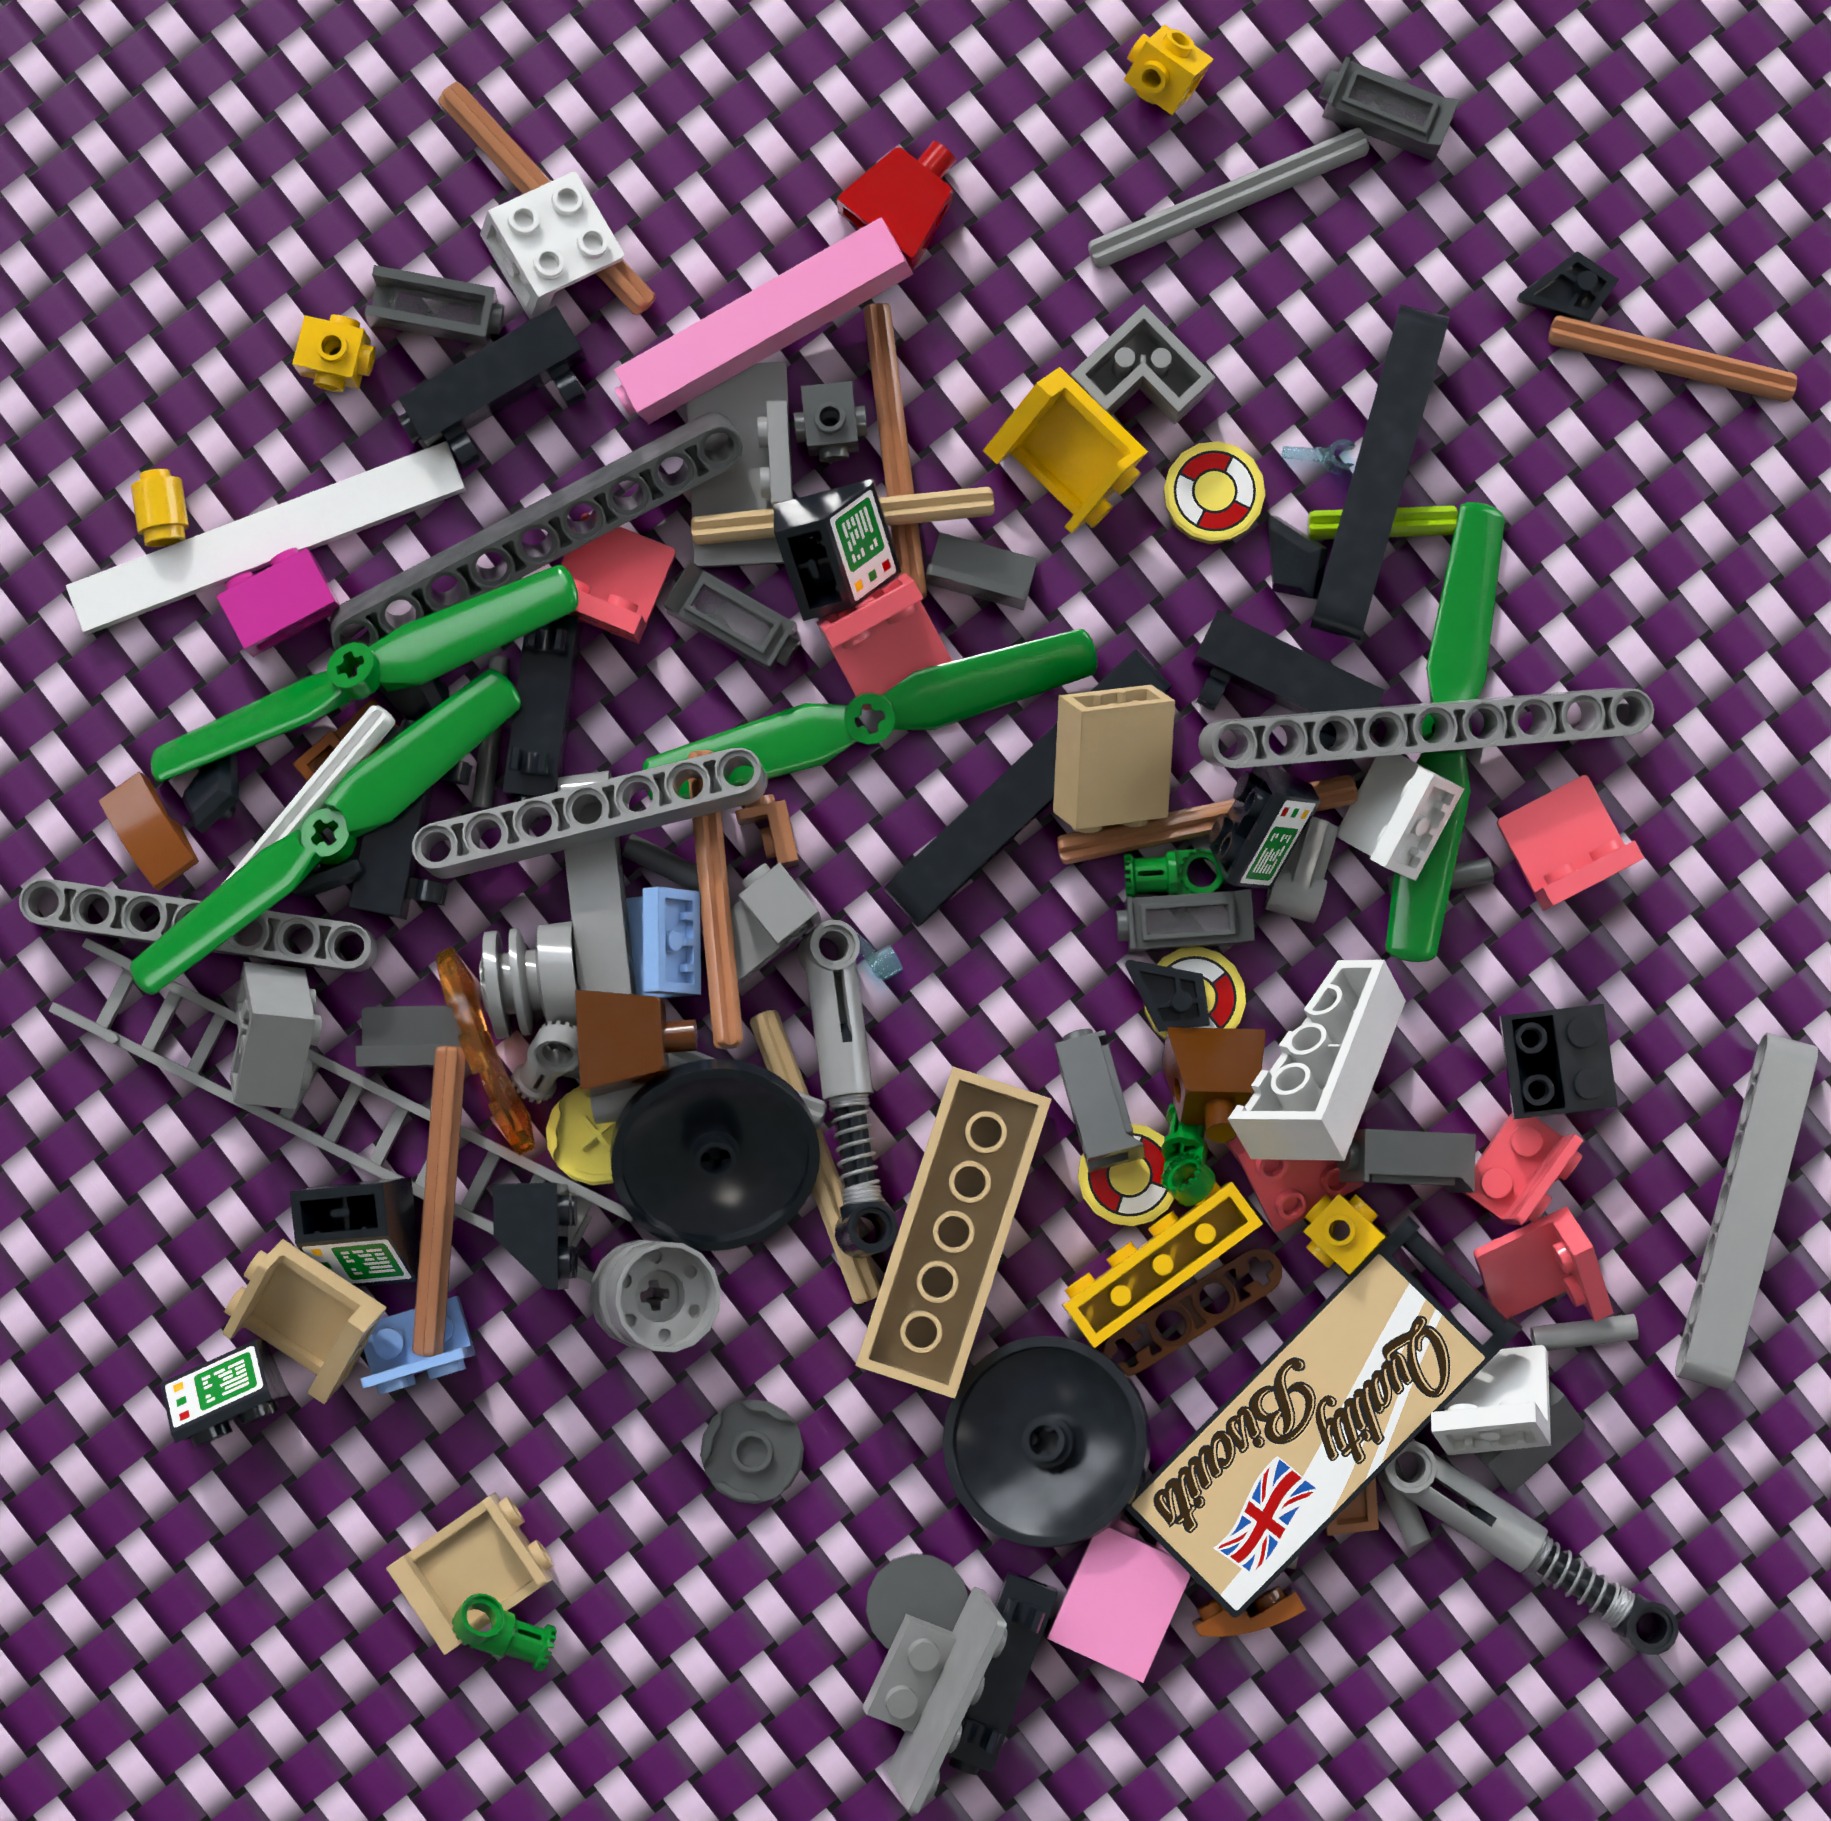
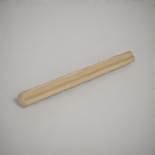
(897, 511)
(827, 1189)

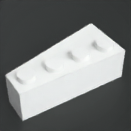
(1325, 1070)

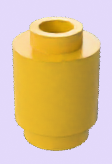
(160, 508)

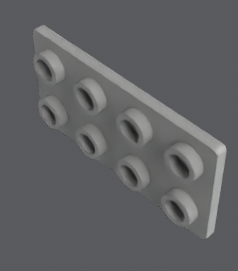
(763, 475)
(929, 1687)

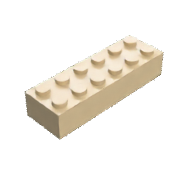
(953, 1232)

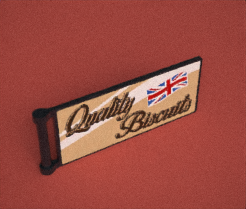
(1317, 1422)

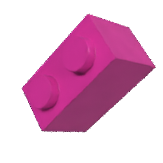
(278, 600)

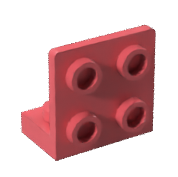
(619, 580)
(884, 638)
(1566, 842)
(1521, 1168)
(1290, 1187)
(1541, 1264)

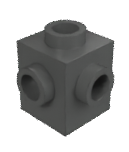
(830, 404)

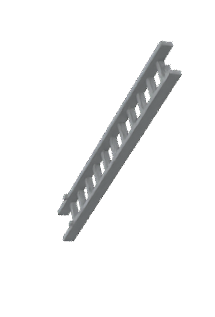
(285, 1117)

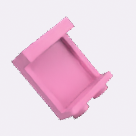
(1120, 1601)

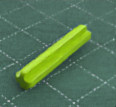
(1407, 522)

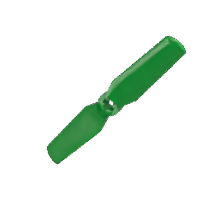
(398, 661)
(1454, 673)
(922, 701)
(361, 802)

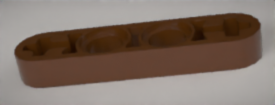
(1195, 1317)

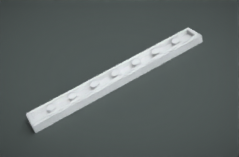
(256, 539)

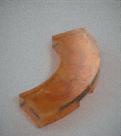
(481, 1053)

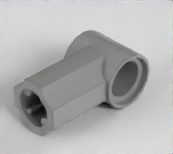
(1301, 882)

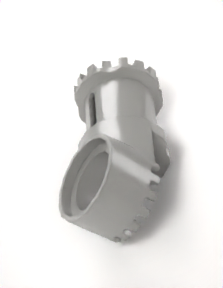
(548, 1059)

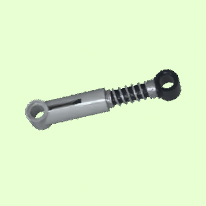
(846, 1082)
(1525, 1545)

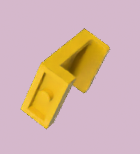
(1070, 447)

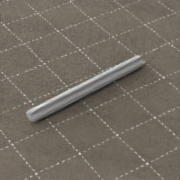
(1228, 198)

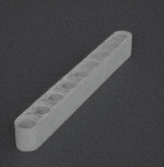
(1450, 733)

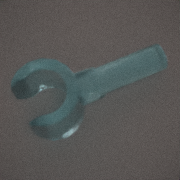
(1321, 455)
(883, 962)

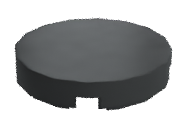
(752, 1451)
(916, 1587)

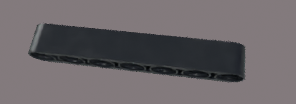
(1380, 472)
(997, 813)

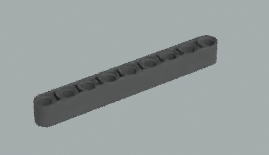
(552, 516)

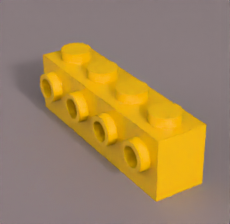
(1160, 1265)

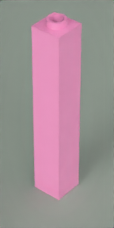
(762, 322)

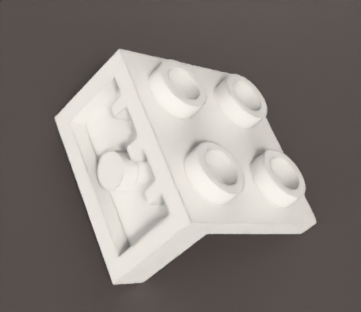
(549, 241)
(1399, 814)
(1500, 1406)

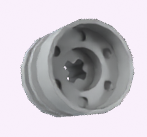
(529, 979)
(682, 1303)

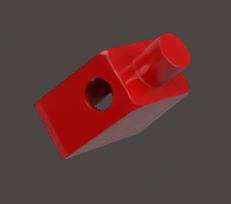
(905, 195)

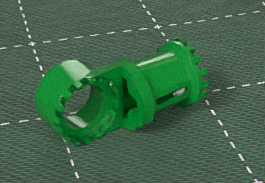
(1174, 872)
(1186, 1155)
(506, 1635)

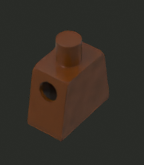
(626, 1040)
(1212, 1074)

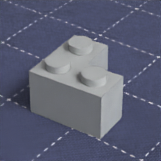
(1146, 358)
(768, 918)
(274, 1035)

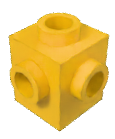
(1166, 68)
(334, 352)
(1363, 1235)

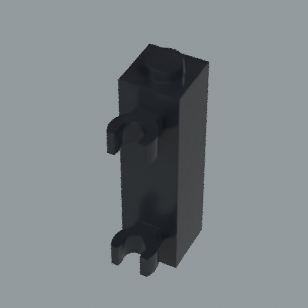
(492, 381)
(1279, 674)
(543, 719)
(387, 856)
(1026, 1609)

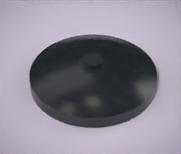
(714, 1154)
(1046, 1441)

